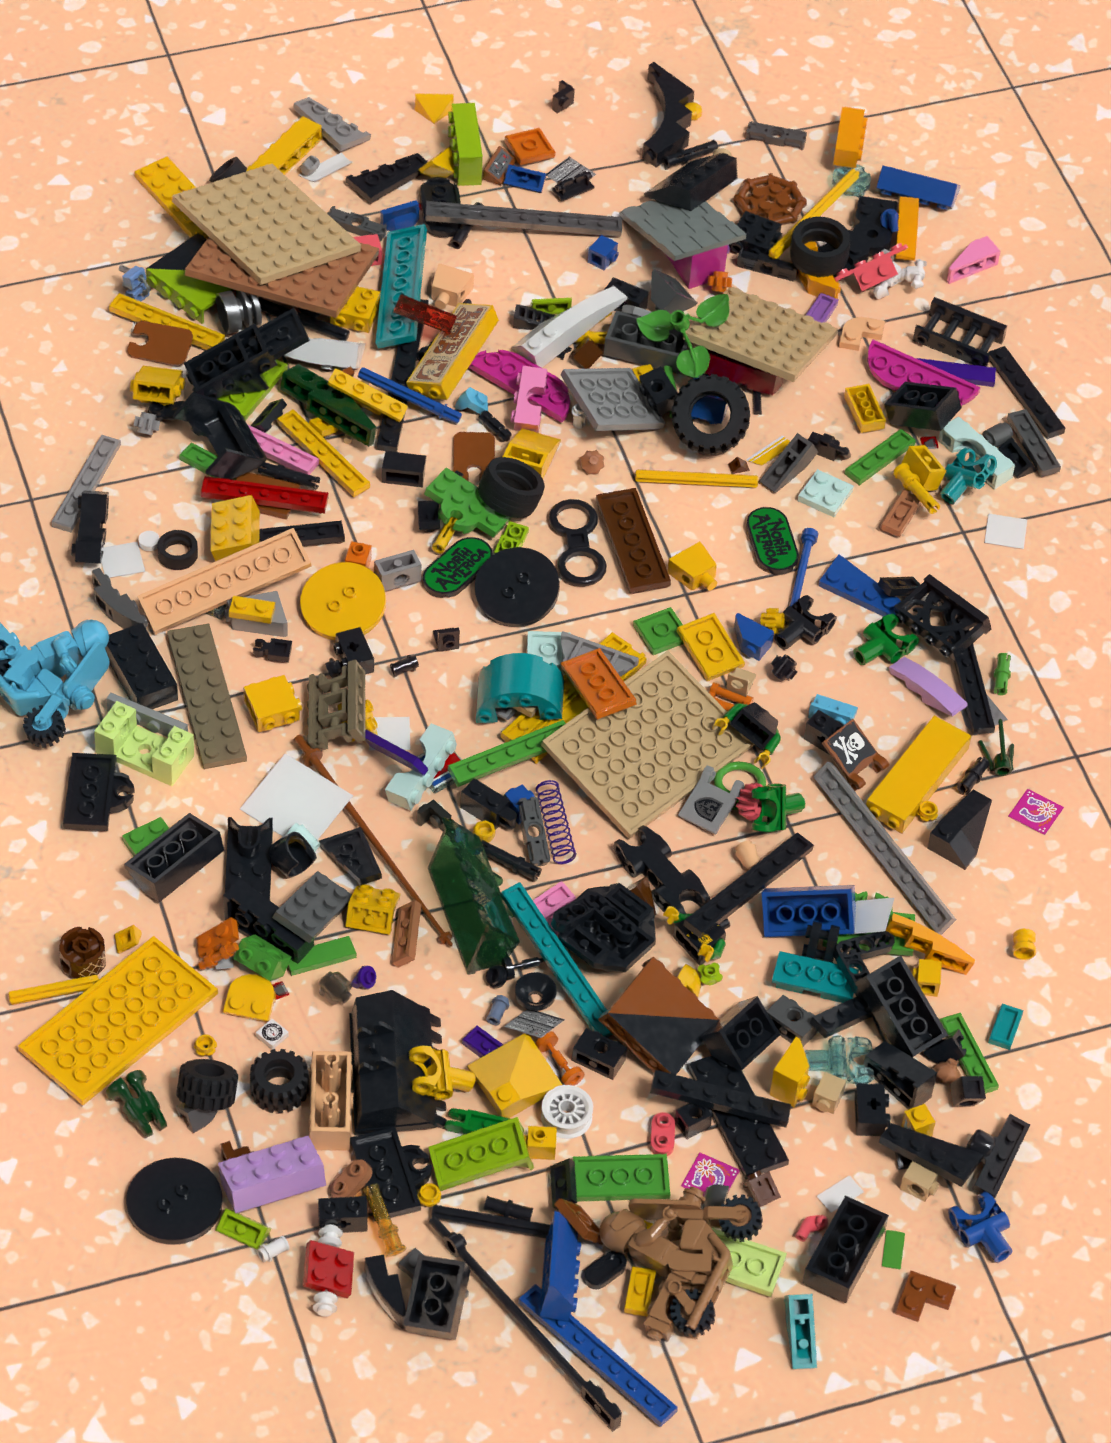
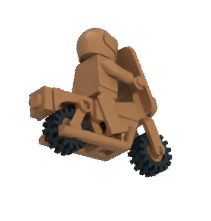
(699, 1264)

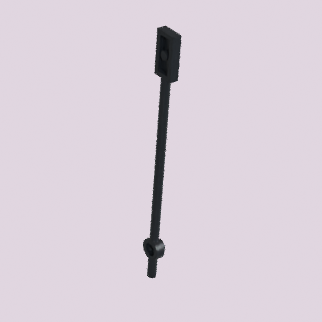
(591, 1394)

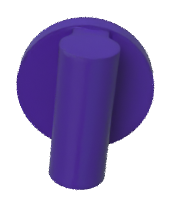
(364, 978)

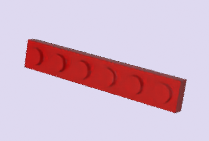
(265, 494)

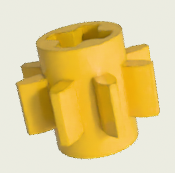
(773, 619)

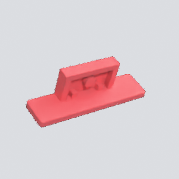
(874, 271)

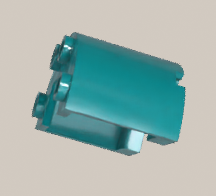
(519, 682)

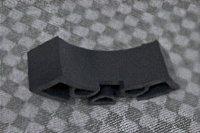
(91, 533)

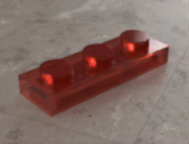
(425, 314)

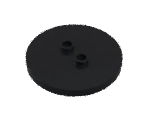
(517, 587)
(174, 1201)

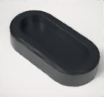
(605, 1270)

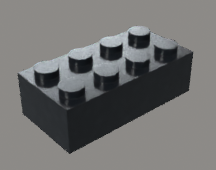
(141, 667)
(901, 1007)
(845, 1249)

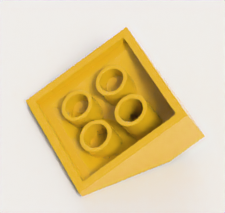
(514, 1076)

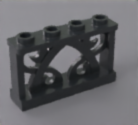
(937, 591)

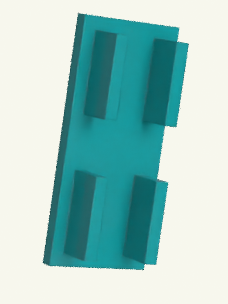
(813, 975)

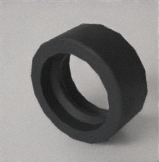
(228, 169)
(177, 562)

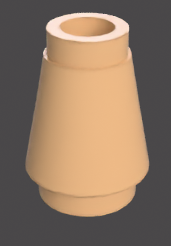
(747, 854)

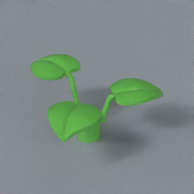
(658, 323)

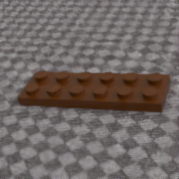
(633, 540)

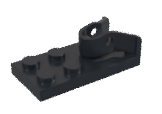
(249, 855)

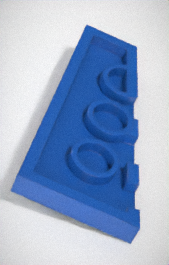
(856, 586)

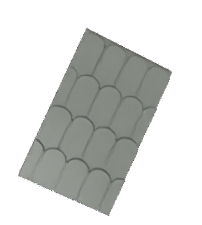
(690, 239)

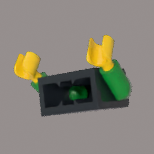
(755, 725)
(701, 950)

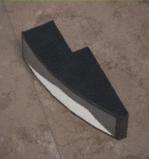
(385, 1288)

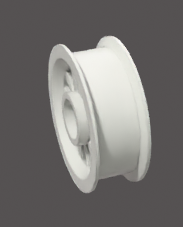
(567, 1099)

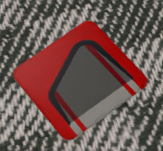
(930, 442)
(280, 990)

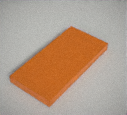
(598, 683)

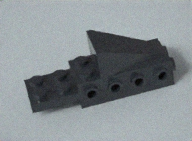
(242, 359)

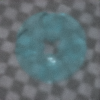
(859, 187)

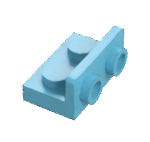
(836, 709)

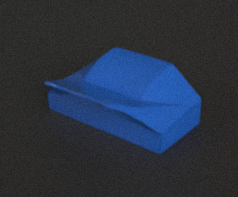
(400, 216)

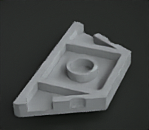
(575, 646)

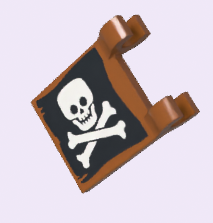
(853, 753)

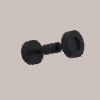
(528, 963)

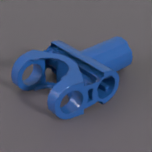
(983, 1227)

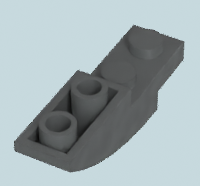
(117, 608)

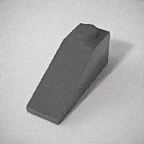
(789, 463)

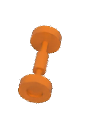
(573, 1075)

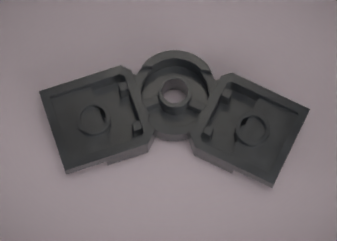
(868, 234)

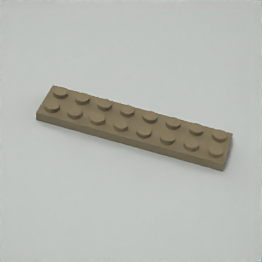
(206, 696)

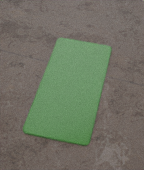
(893, 1249)

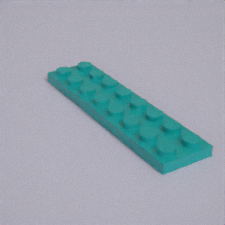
(400, 276)

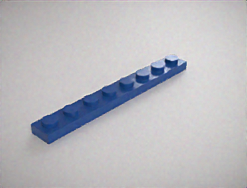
(603, 1361)

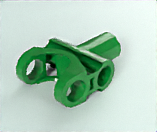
(883, 642)
(776, 806)

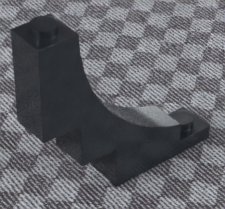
(672, 133)

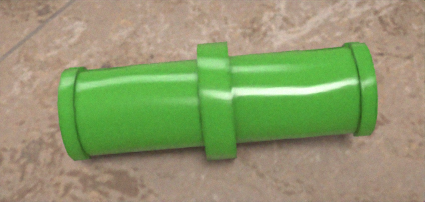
(1002, 673)

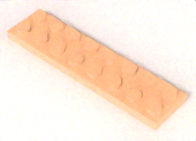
(223, 579)

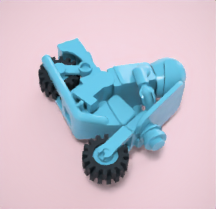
(33, 677)

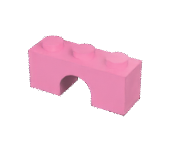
(531, 382)

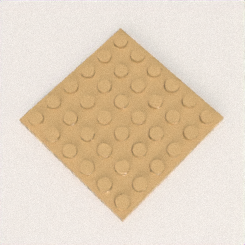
(765, 335)

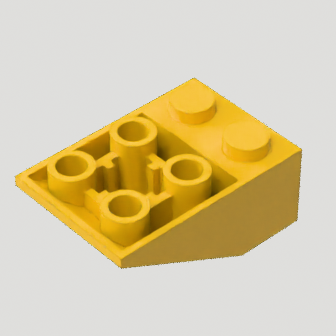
(533, 449)

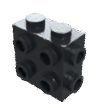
(760, 234)

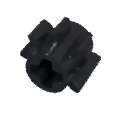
(784, 667)

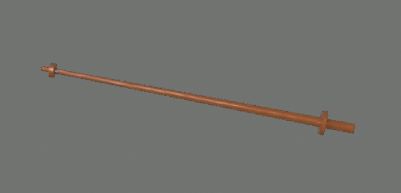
(312, 758)

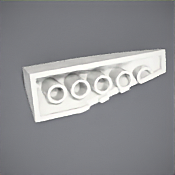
(562, 330)
(329, 353)

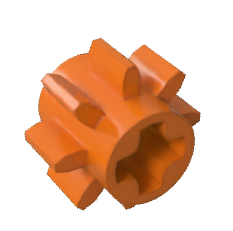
(719, 281)

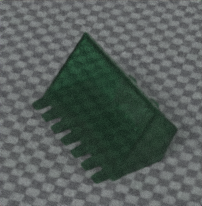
(471, 899)

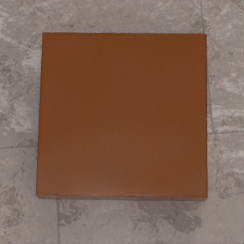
(579, 1220)

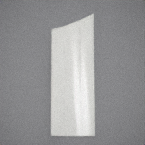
(328, 167)

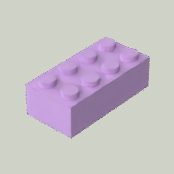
(272, 1174)

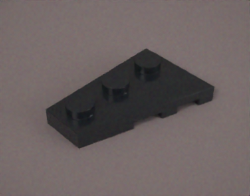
(353, 855)

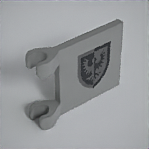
(708, 804)

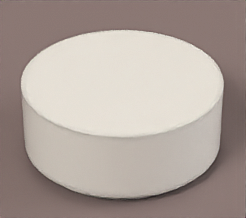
(148, 540)

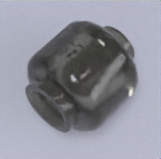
(335, 988)

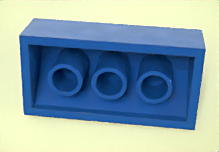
(918, 186)
(791, 909)
(560, 1270)

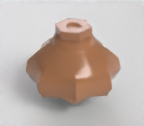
(592, 462)
(947, 1071)

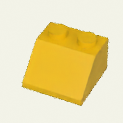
(791, 1075)

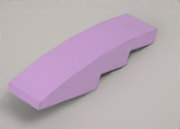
(929, 686)

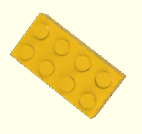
(864, 408)

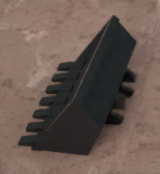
(381, 1035)

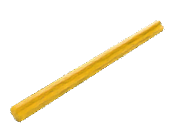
(817, 210)

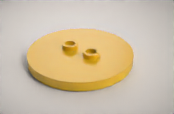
(343, 599)

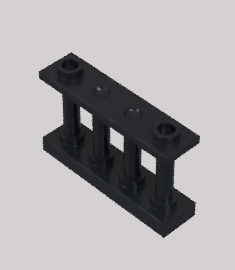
(966, 320)

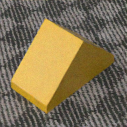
(440, 165)

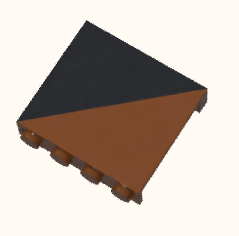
(659, 1019)

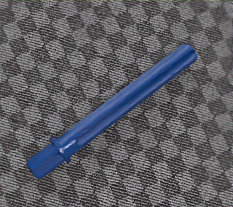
(410, 395)

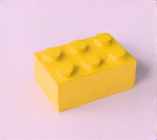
(234, 526)

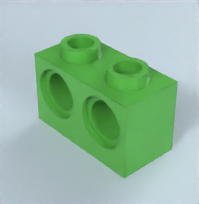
(262, 957)

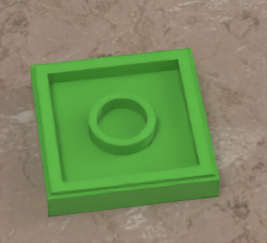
(659, 630)

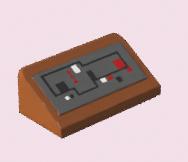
(497, 166)

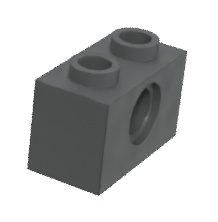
(786, 1010)

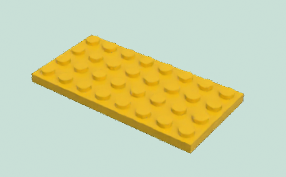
(118, 1020)

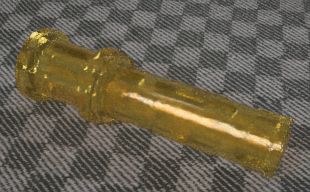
(388, 1230)

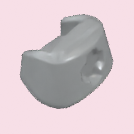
(309, 165)

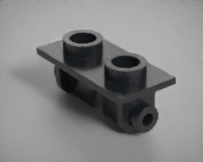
(572, 187)

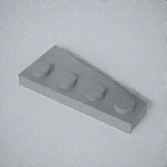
(333, 127)

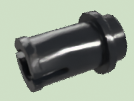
(404, 665)

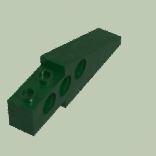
(328, 403)

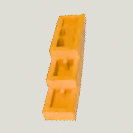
(907, 227)
(931, 943)

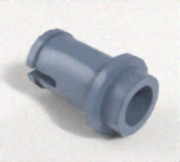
(500, 1004)

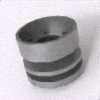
(238, 310)

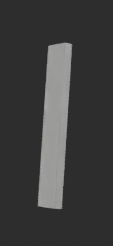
(87, 480)

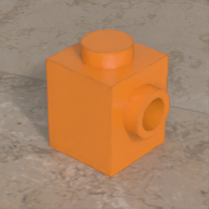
(359, 554)

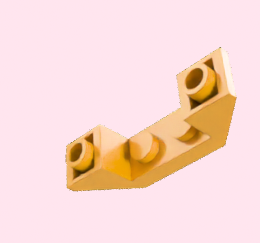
(818, 285)

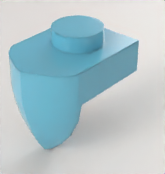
(473, 400)

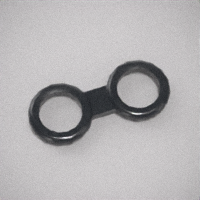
(577, 542)

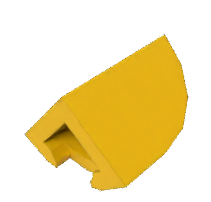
(690, 979)

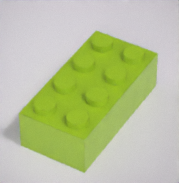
(465, 144)

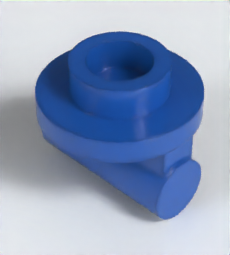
(889, 219)

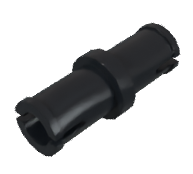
(973, 775)
(508, 1208)

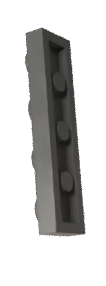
(1033, 442)

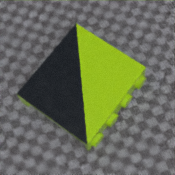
(187, 293)

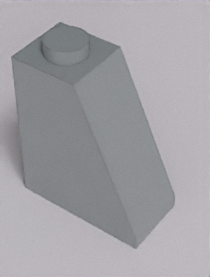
(279, 623)

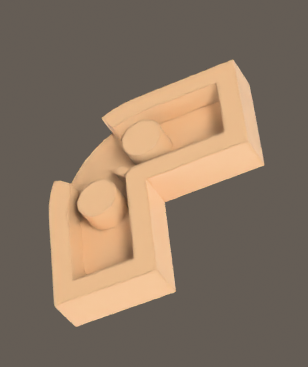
(860, 327)

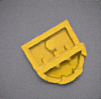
(250, 998)

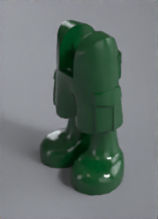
(141, 1109)

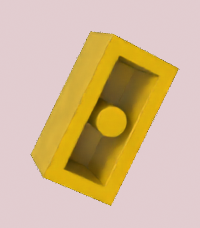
(925, 466)

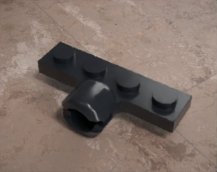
(998, 1153)

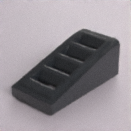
(527, 317)

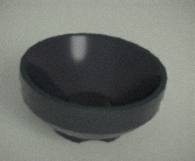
(537, 984)

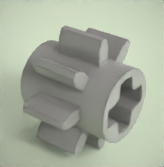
(146, 423)

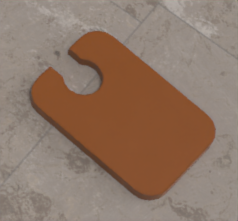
(165, 344)
(473, 450)

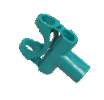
(961, 478)

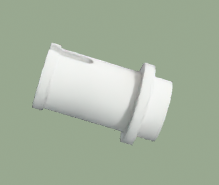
(578, 417)
(274, 1248)

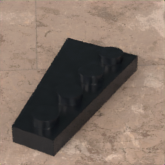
(385, 179)
(939, 1156)

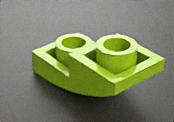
(513, 537)

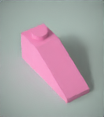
(975, 258)

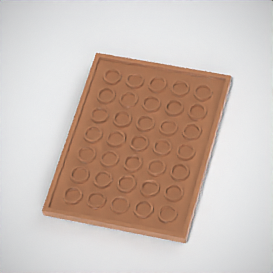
(317, 289)

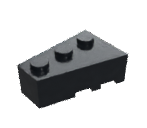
(902, 1075)

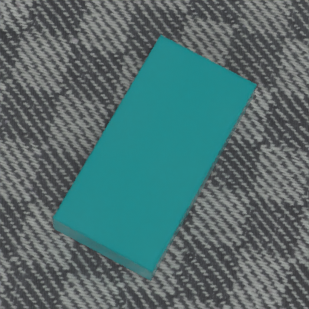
(1005, 1026)

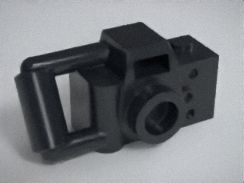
(828, 446)

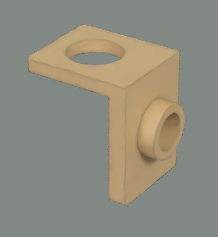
(740, 681)

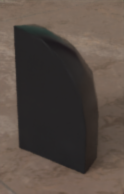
(947, 1048)

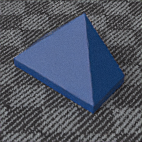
(525, 178)

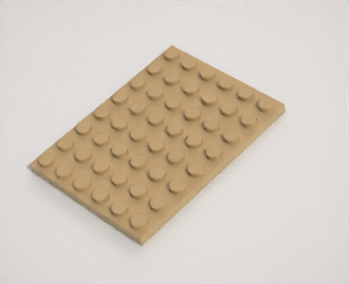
(266, 223)
(650, 753)

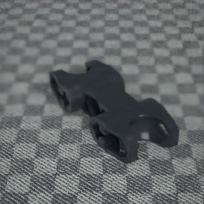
(653, 862)

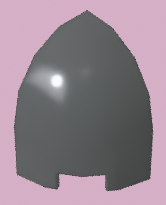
(196, 1118)
(715, 1195)

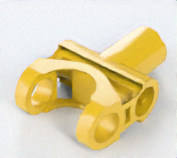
(440, 1076)

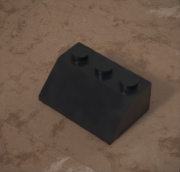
(741, 1034)

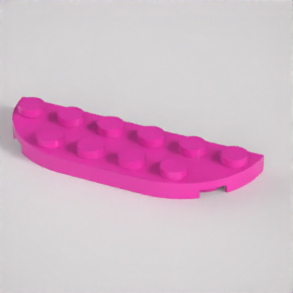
(895, 368)
(503, 369)

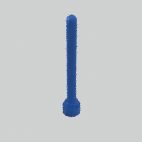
(809, 538)

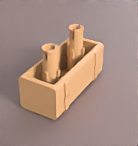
(331, 1100)

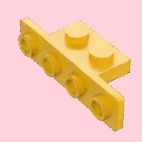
(367, 396)

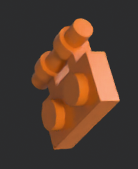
(218, 943)

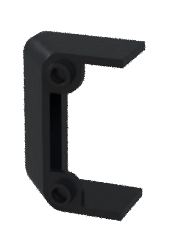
(227, 433)

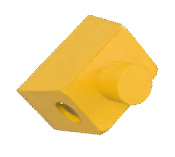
(694, 567)

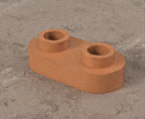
(351, 1181)

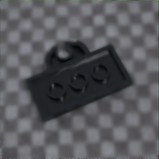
(95, 792)
(393, 1169)

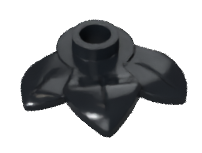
(164, 411)

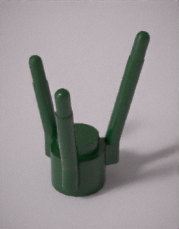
(1002, 763)

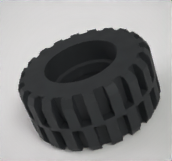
(710, 386)

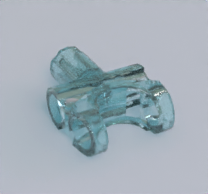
(836, 1061)

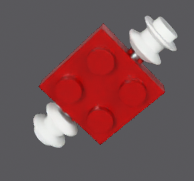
(328, 1270)

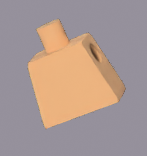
(451, 286)

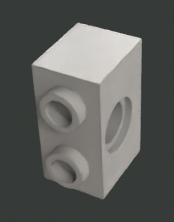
(398, 570)

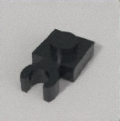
(276, 650)

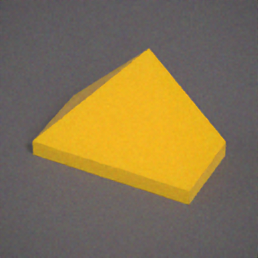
(434, 106)

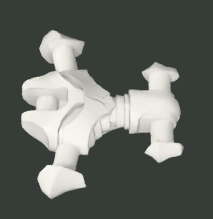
(912, 274)

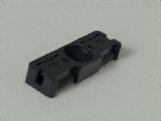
(755, 262)

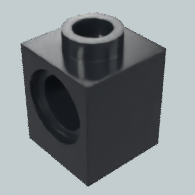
(967, 1091)
(691, 1126)

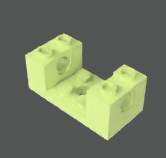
(122, 737)

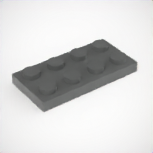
(313, 907)

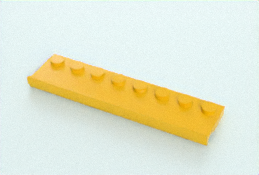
(572, 701)

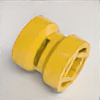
(1024, 944)

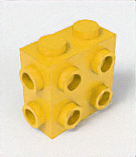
(359, 310)
(157, 385)
(272, 703)

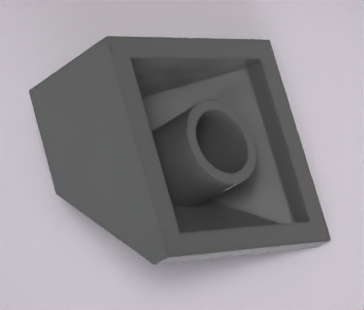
(669, 293)

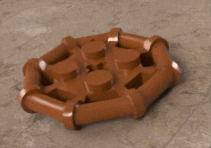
(773, 192)

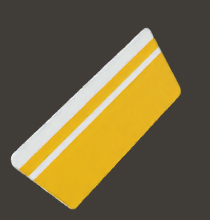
(769, 451)

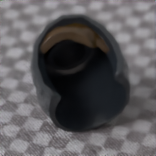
(292, 854)

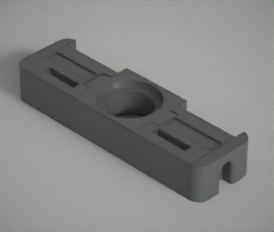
(788, 136)
(366, 228)
(536, 846)

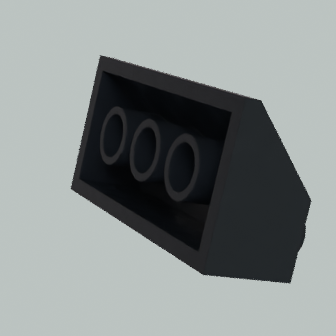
(175, 856)

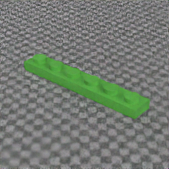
(501, 756)

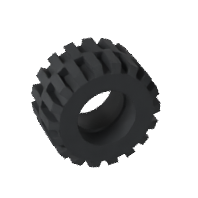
(279, 1065)
(207, 1084)

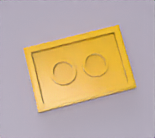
(710, 647)

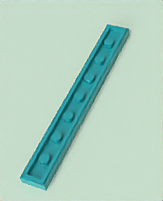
(556, 956)

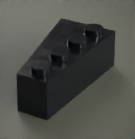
(255, 917)

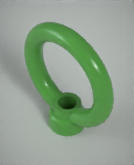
(732, 766)

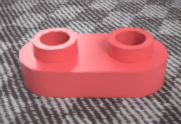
(662, 1132)

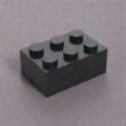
(923, 406)
(437, 1297)

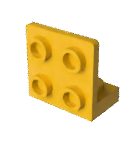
(372, 909)

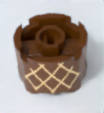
(82, 952)

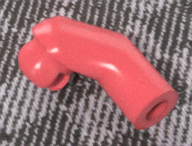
(811, 1224)

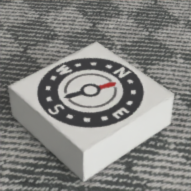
(272, 1034)

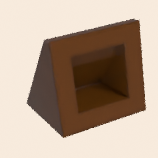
(738, 465)

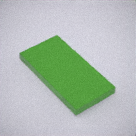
(622, 1177)

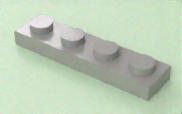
(147, 717)

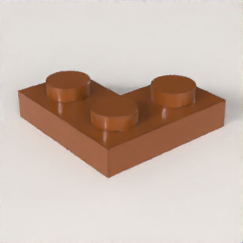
(922, 1290)

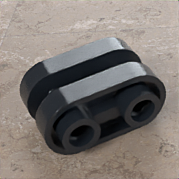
(815, 933)

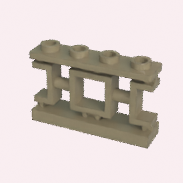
(352, 706)

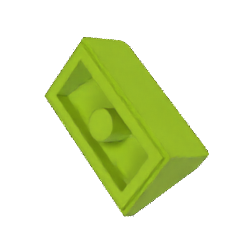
(552, 305)
(243, 1228)

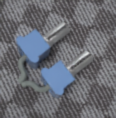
(133, 282)

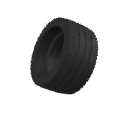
(824, 230)
(511, 487)

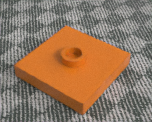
(529, 146)

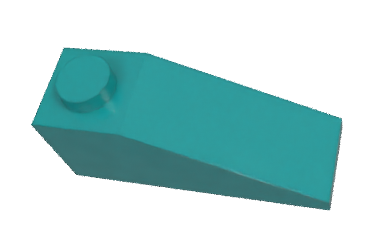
(801, 1330)

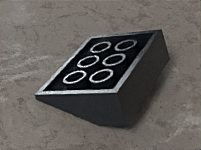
(696, 181)

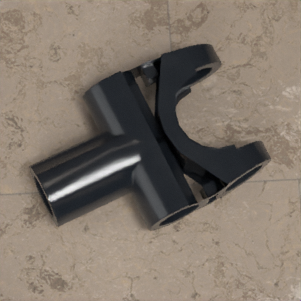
(802, 624)

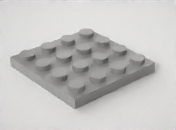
(611, 399)

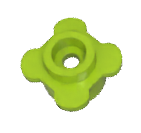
(710, 979)

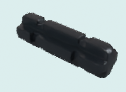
(495, 426)

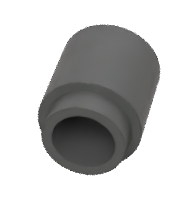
(998, 434)

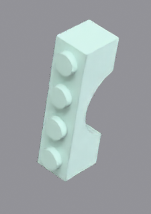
(961, 435)
(407, 787)

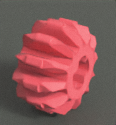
(748, 806)

